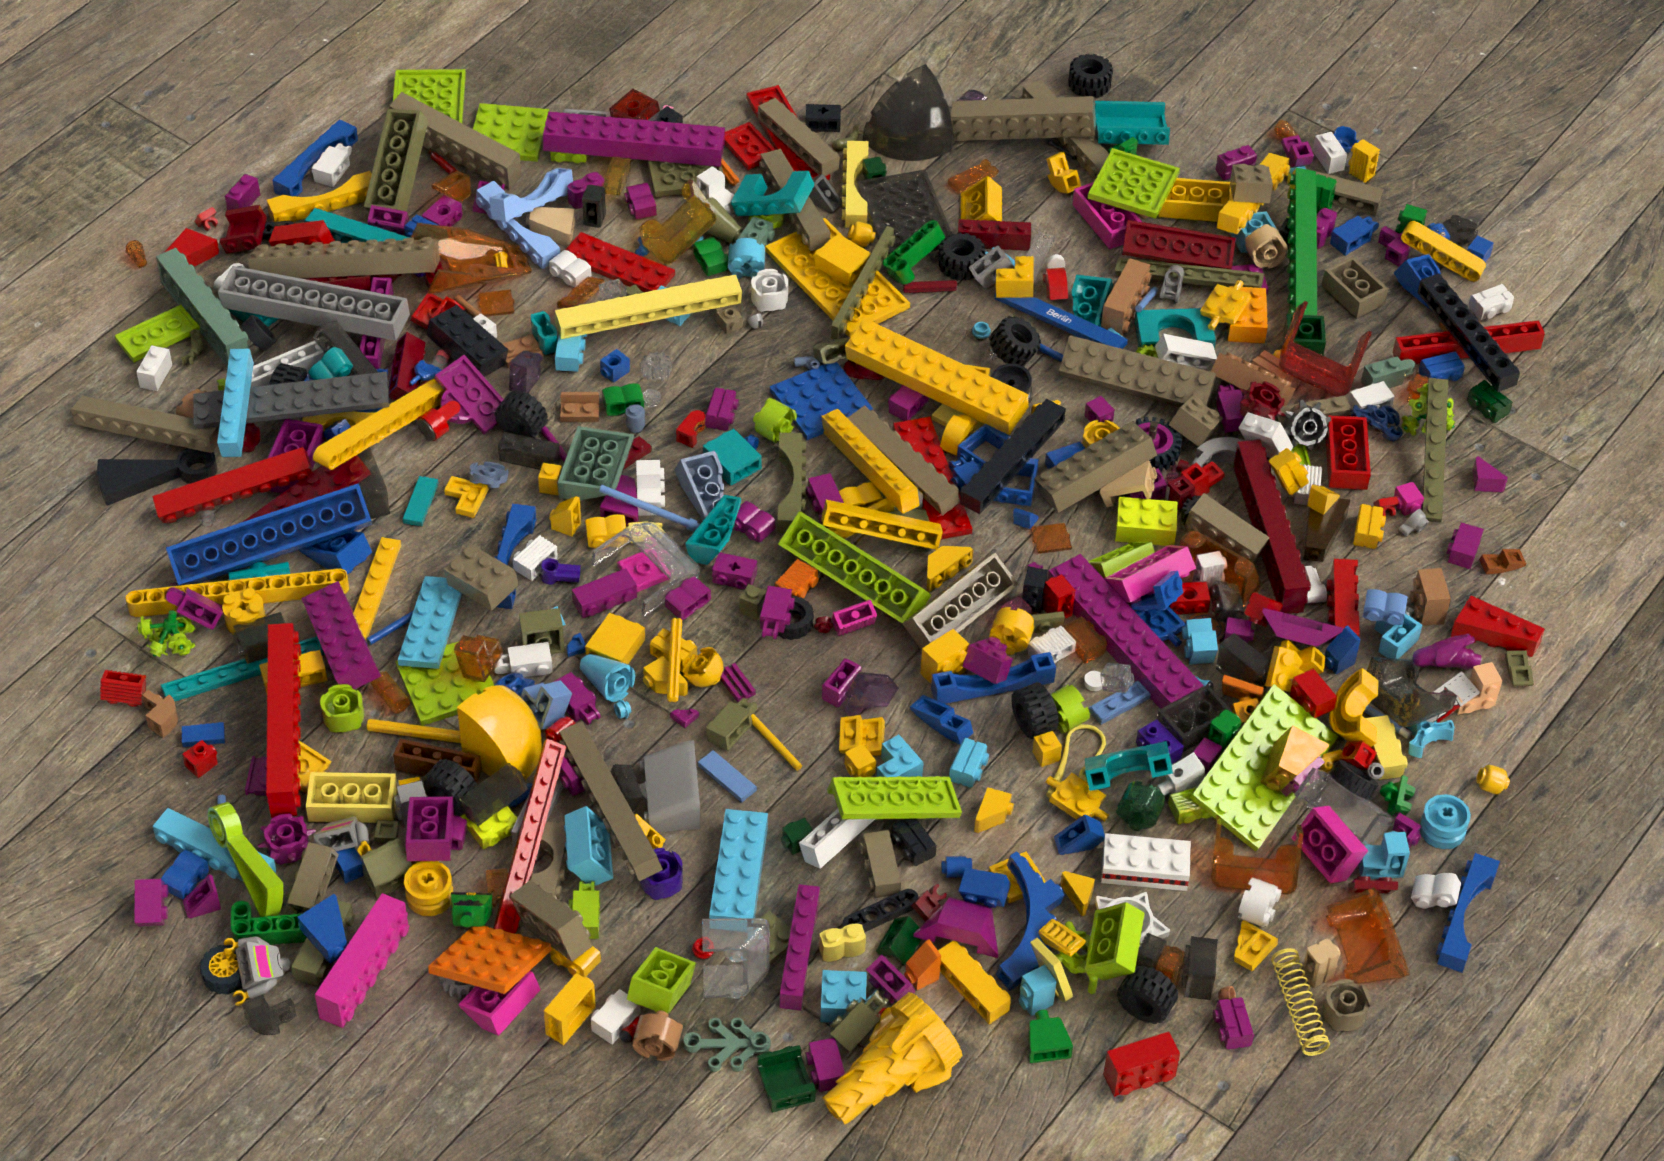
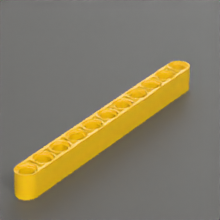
(379, 425)
(270, 588)

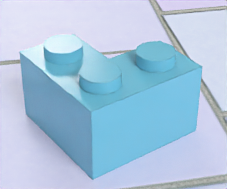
(1398, 638)
(1200, 641)
(899, 760)
(1386, 859)

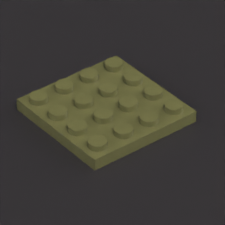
(670, 177)

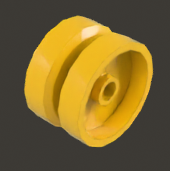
(428, 888)

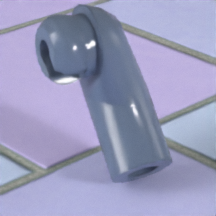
(809, 362)

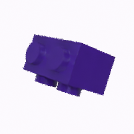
(1157, 733)

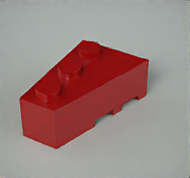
(301, 233)

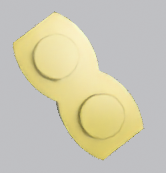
(842, 942)

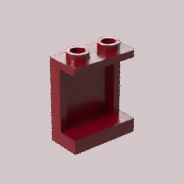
(244, 229)

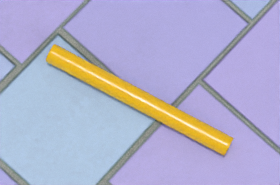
(776, 743)

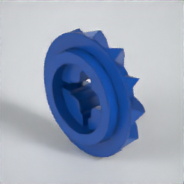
(512, 681)

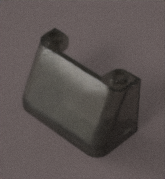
(1402, 697)

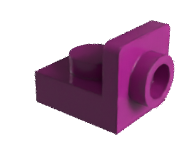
(1411, 828)

